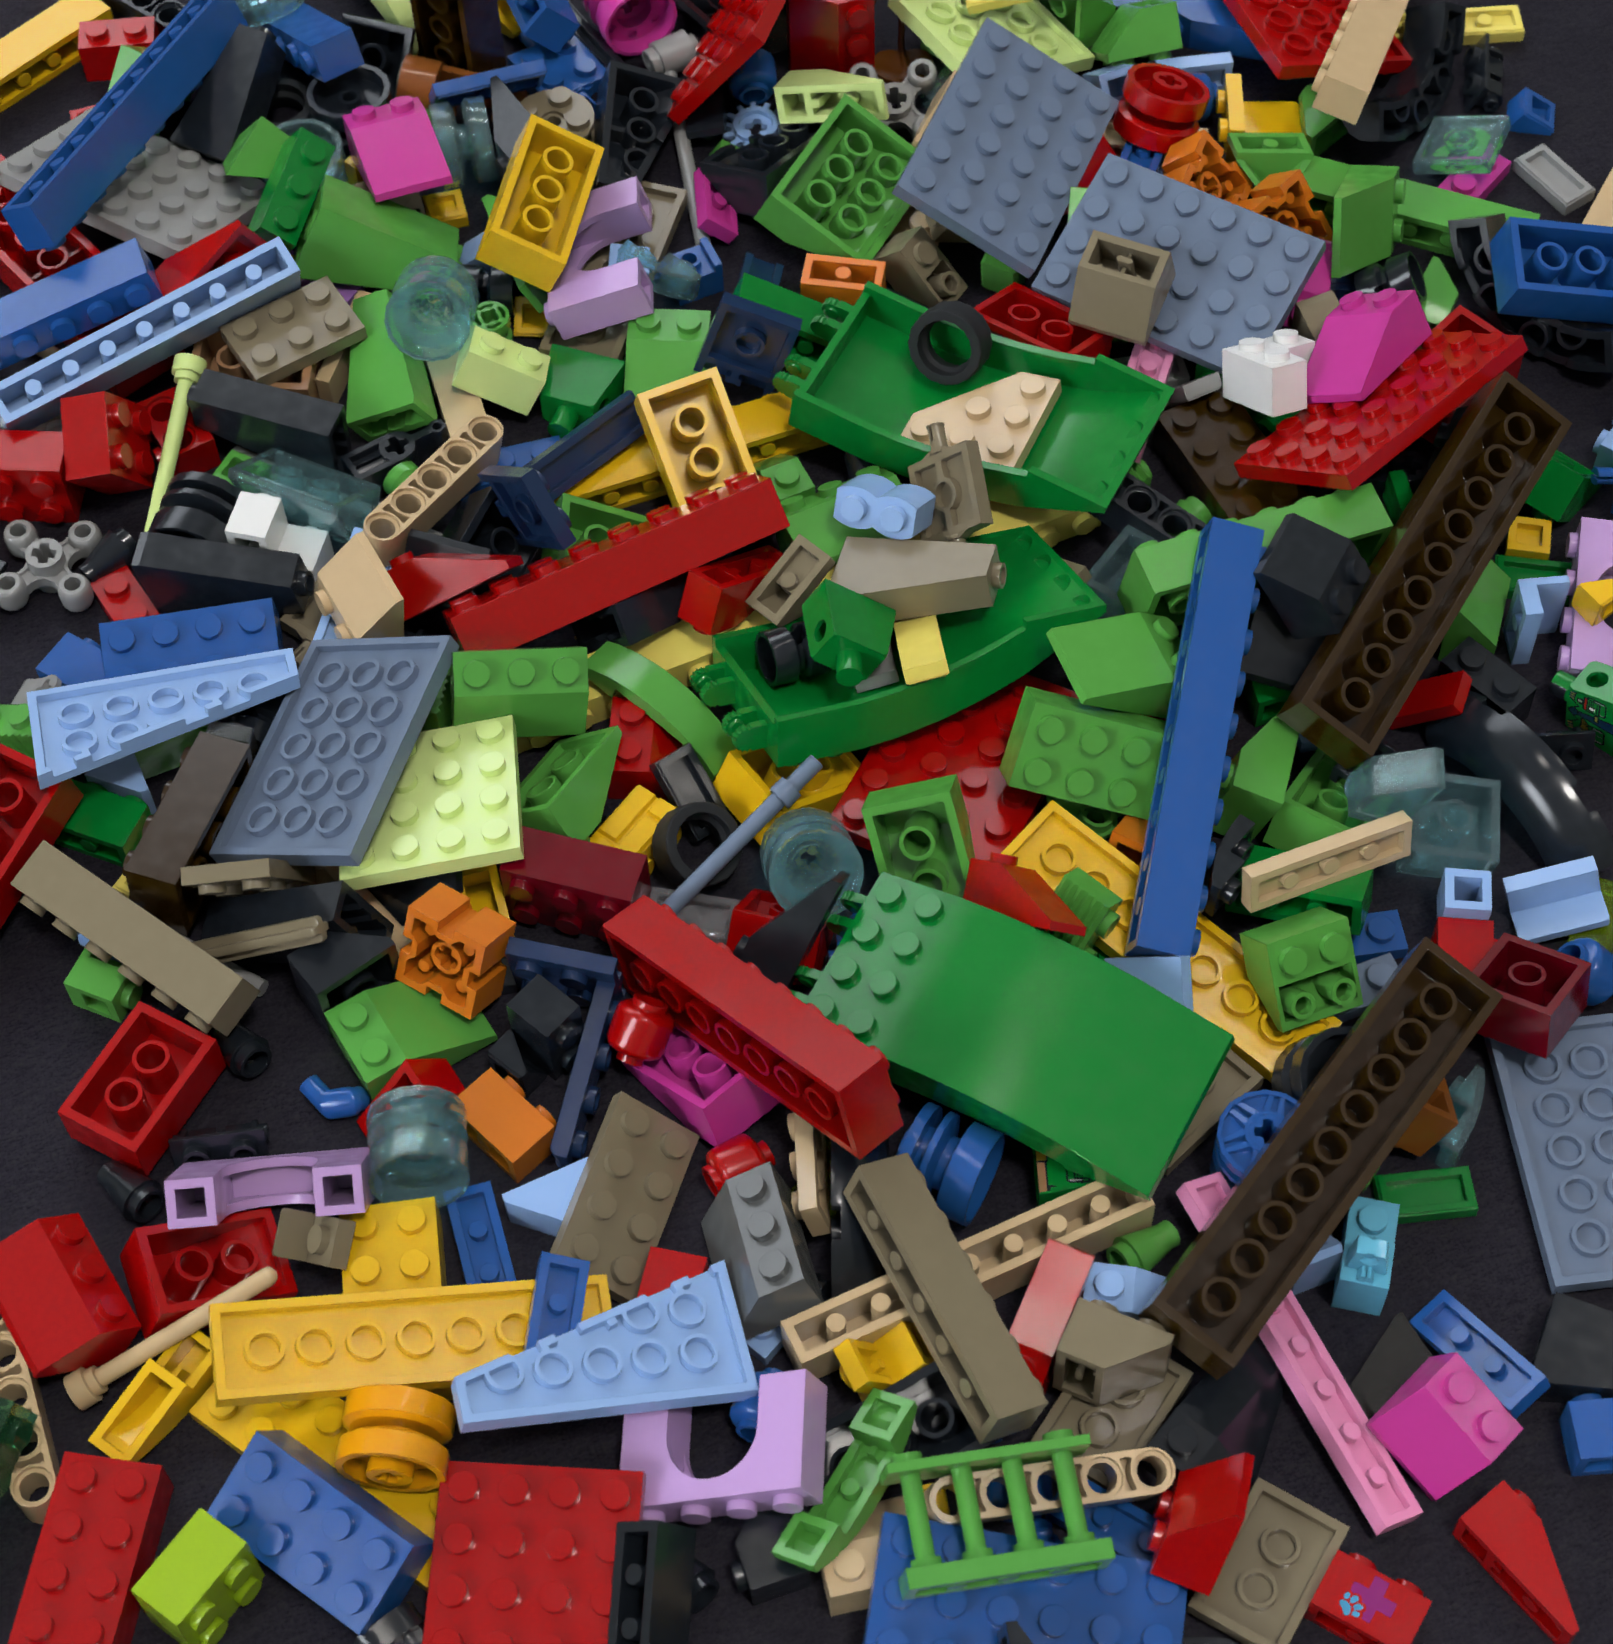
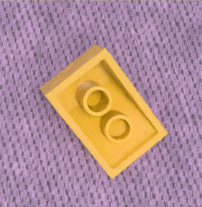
(749, 775)

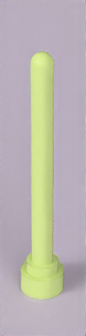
(186, 370)

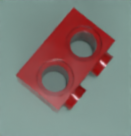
(197, 447)

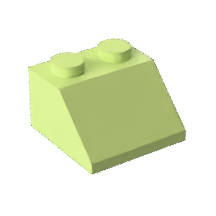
(501, 370)

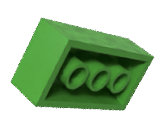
(1083, 753)

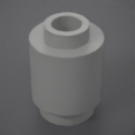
(670, 52)

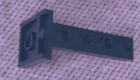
(748, 338)
(530, 490)
(591, 982)

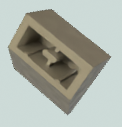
(1120, 287)
(1109, 1353)

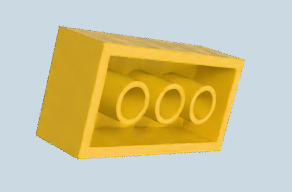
(540, 203)
(693, 434)
(397, 1249)

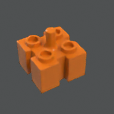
(1200, 165)
(1285, 200)
(454, 950)

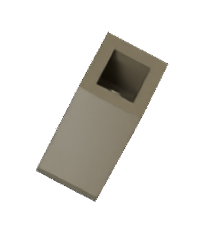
(920, 268)

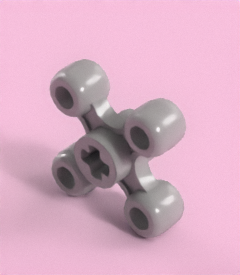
(904, 93)
(48, 565)

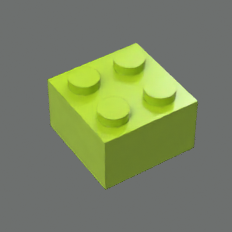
(199, 1581)

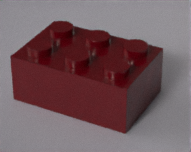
(572, 882)

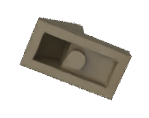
(790, 582)
(313, 1238)

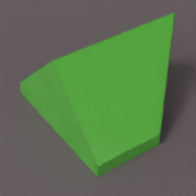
(255, 150)
(1270, 153)

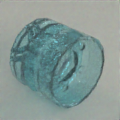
(430, 329)
(819, 835)
(418, 1145)

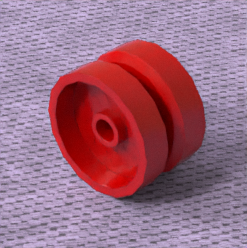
(1159, 106)

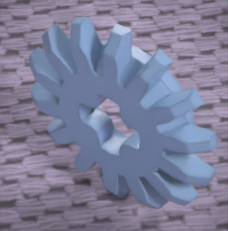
(745, 119)

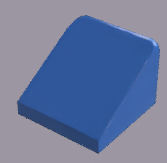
(1531, 113)

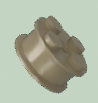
(563, 109)

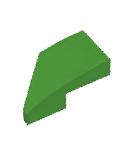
(1440, 293)

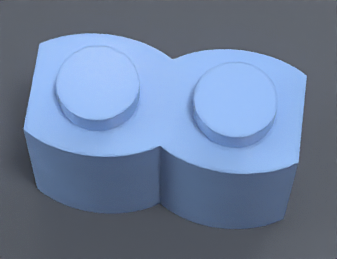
(890, 509)

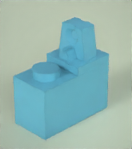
(1367, 1256)

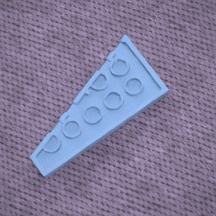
(117, 716)
(632, 1359)

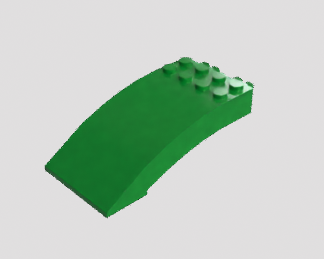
(870, 388)
(981, 646)
(1019, 1030)

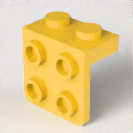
(1251, 116)

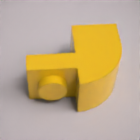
(883, 1361)

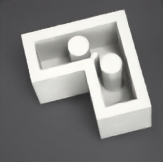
(1268, 372)
(262, 523)

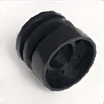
(196, 507)

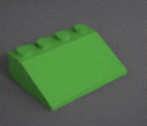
(841, 187)

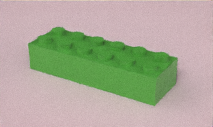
(1161, 572)

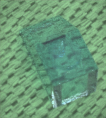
(1395, 783)

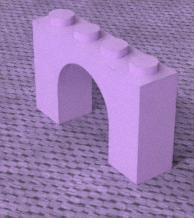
(614, 293)
(1591, 561)
(210, 1190)
(776, 1474)

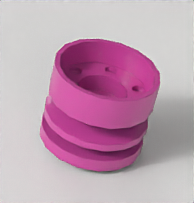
(632, 24)

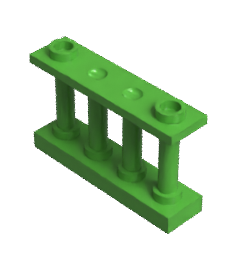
(978, 1564)

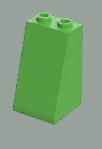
(365, 239)

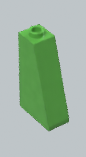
(384, 385)

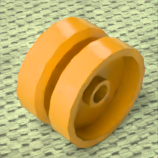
(395, 1438)

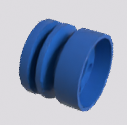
(1244, 1128)
(951, 1165)

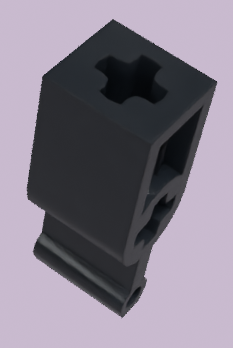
(379, 456)

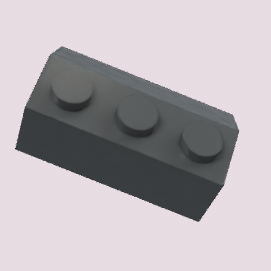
(762, 1249)

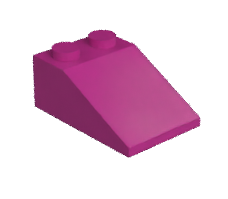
(396, 148)
(1364, 344)
(703, 1090)

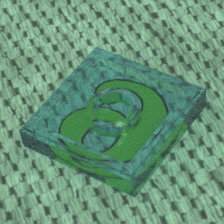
(1462, 144)

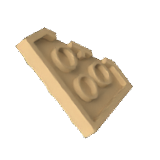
(999, 416)

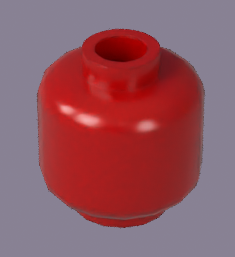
(640, 1029)
(734, 1158)

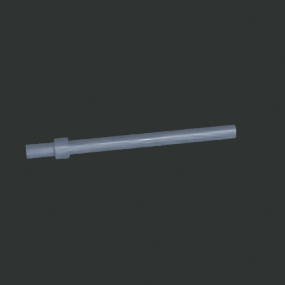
(784, 793)

